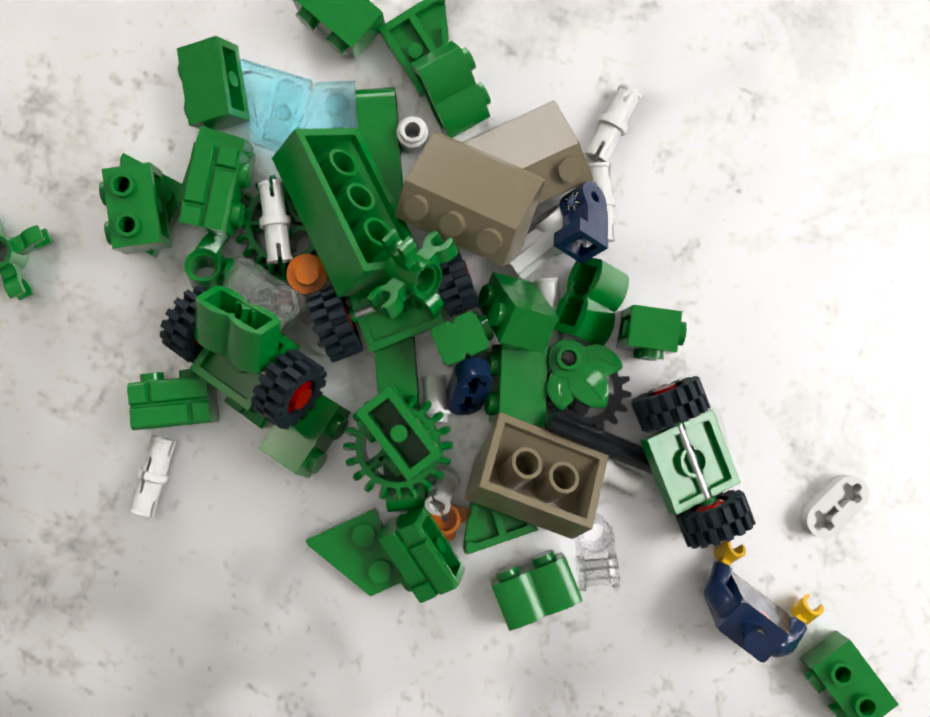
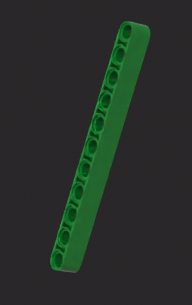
(396, 363)

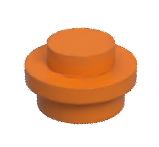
(306, 274)

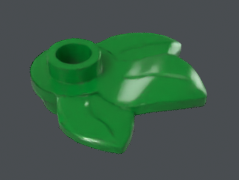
(585, 378)

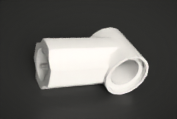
(538, 243)

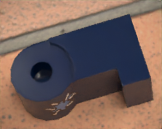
(583, 220)

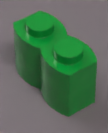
(451, 88)
(591, 301)
(236, 329)
(535, 590)

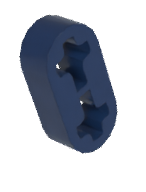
(469, 386)

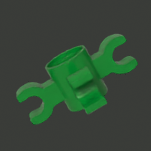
(11, 268)
(412, 273)

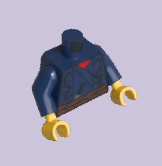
(750, 616)

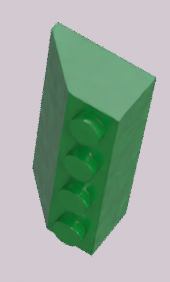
(341, 204)

